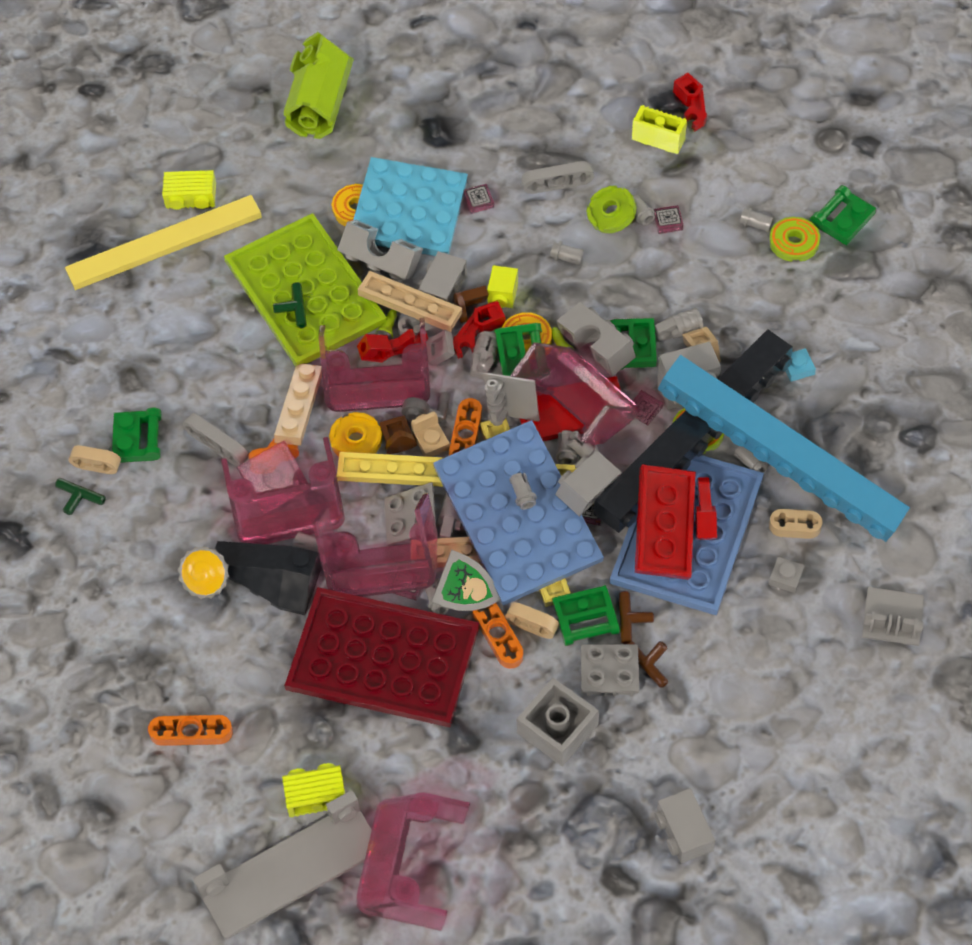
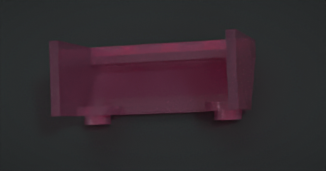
(374, 386)
(579, 389)
(286, 511)
(382, 568)
(381, 887)

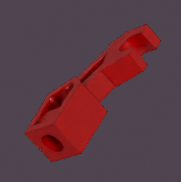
(695, 101)
(473, 327)
(379, 347)
(705, 513)

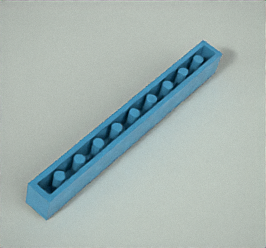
(783, 449)

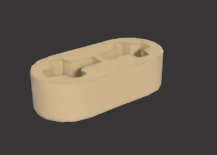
(94, 459)
(795, 523)
(532, 620)

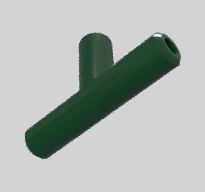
(296, 305)
(78, 492)

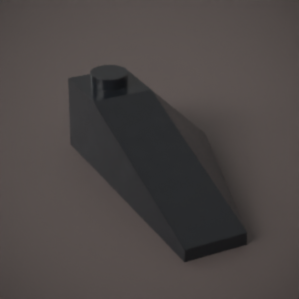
(275, 572)

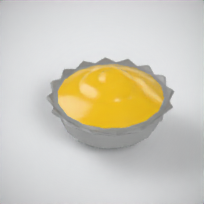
(203, 572)

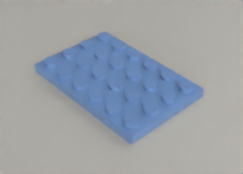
(734, 496)
(516, 545)

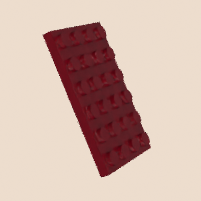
(382, 657)

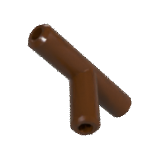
(628, 617)
(647, 663)

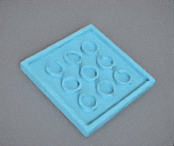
(411, 204)

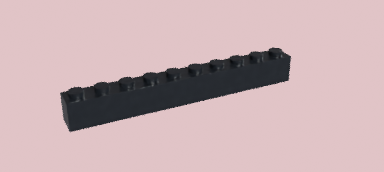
(690, 433)

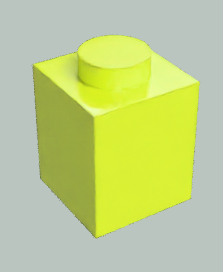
(503, 286)

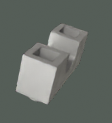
(359, 244)
(611, 348)

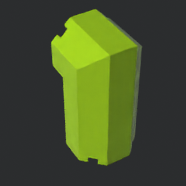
(316, 87)

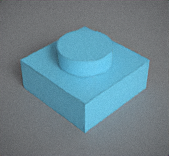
(801, 366)

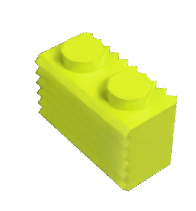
(659, 129)
(189, 189)
(311, 790)

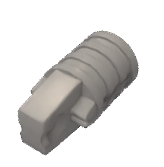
(679, 324)
(482, 358)
(448, 519)

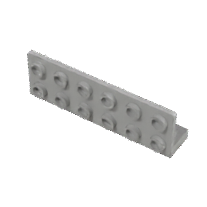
(287, 869)

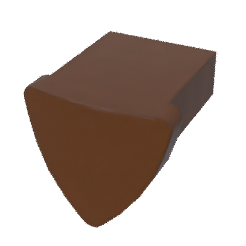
(470, 298)
(397, 435)

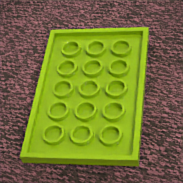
(329, 288)

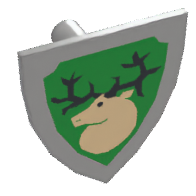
(464, 585)

